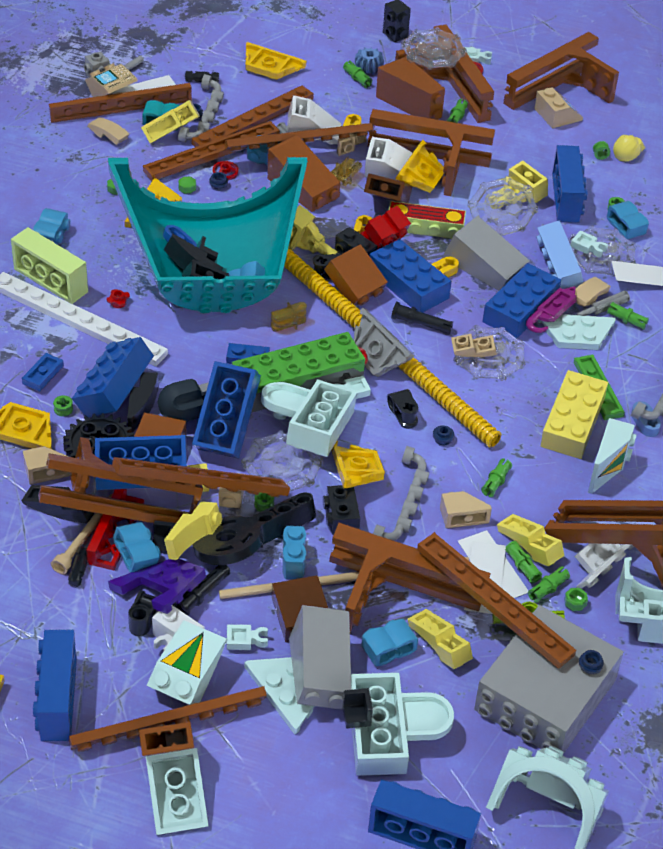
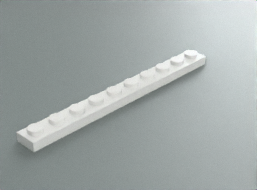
(72, 315)

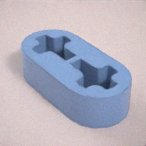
(653, 426)

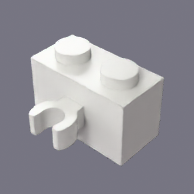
(167, 624)

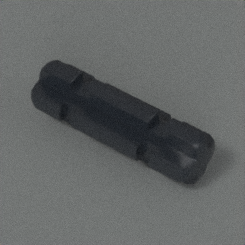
(198, 75)
(78, 567)

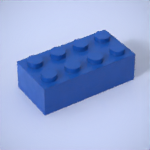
(569, 183)
(411, 276)
(520, 299)
(112, 377)
(226, 409)
(149, 448)
(56, 685)
(421, 819)

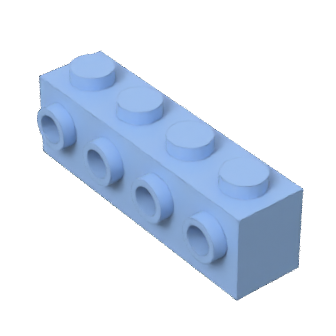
(559, 255)

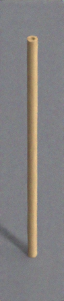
(267, 588)

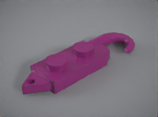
(552, 308)

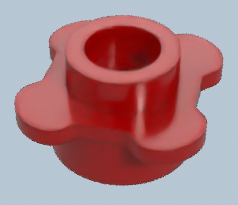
(118, 298)

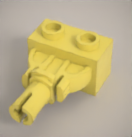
(529, 176)
(307, 235)

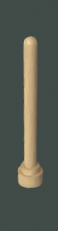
(63, 561)

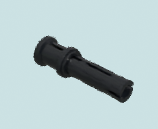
(412, 316)
(195, 597)

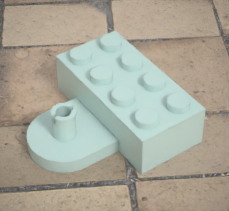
(316, 413)
(395, 720)

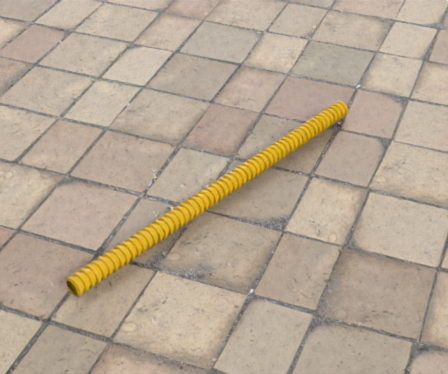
(413, 368)

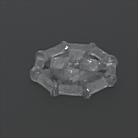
(432, 50)
(504, 197)
(613, 252)
(497, 361)
(285, 453)

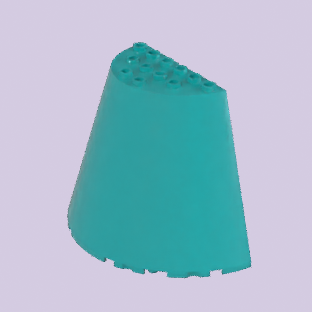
(236, 230)

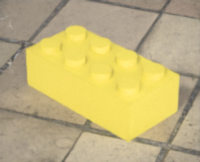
(574, 414)

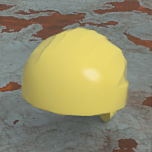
(627, 147)

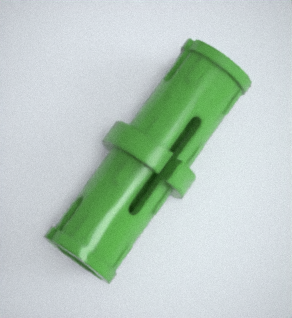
(357, 74)
(457, 112)
(627, 315)
(496, 477)
(523, 562)
(548, 584)

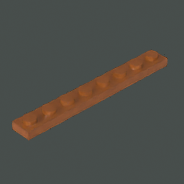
(118, 102)
(253, 117)
(307, 136)
(202, 153)
(196, 476)
(497, 600)
(203, 710)

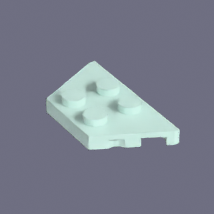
(579, 331)
(279, 684)

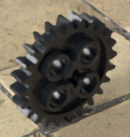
(94, 428)

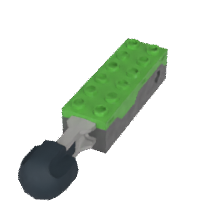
(324, 359)

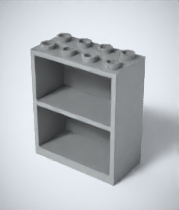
(537, 698)

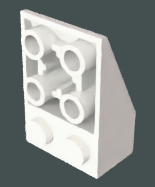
(307, 115)
(385, 158)

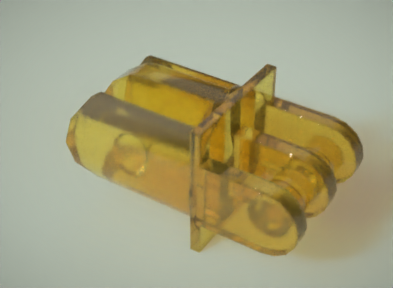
(346, 170)
(288, 316)

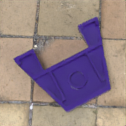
(168, 577)

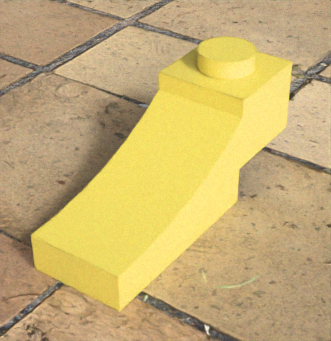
(170, 121)
(192, 528)
(533, 539)
(442, 638)

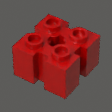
(387, 228)

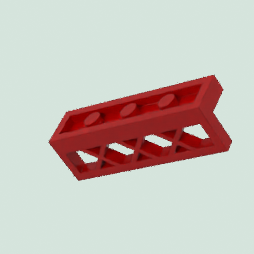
(105, 531)

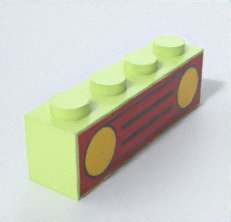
(432, 220)

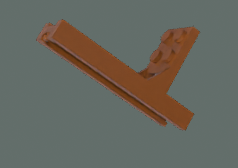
(595, 75)
(465, 80)
(450, 155)
(86, 465)
(644, 537)
(387, 560)

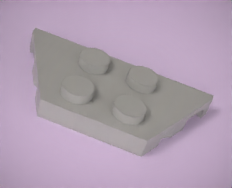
(381, 346)

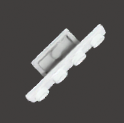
(598, 559)

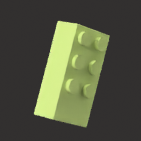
(49, 265)

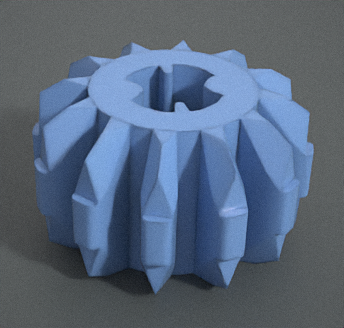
(369, 60)

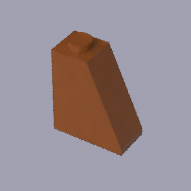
(166, 739)

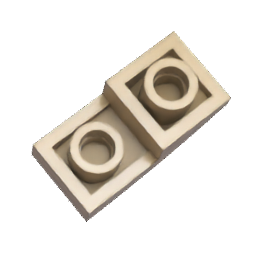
(105, 127)
(348, 145)
(590, 290)
(477, 347)

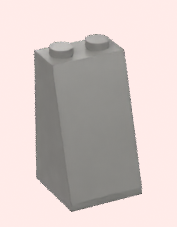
(485, 254)
(321, 656)

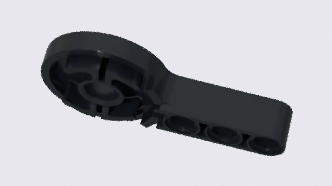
(227, 541)

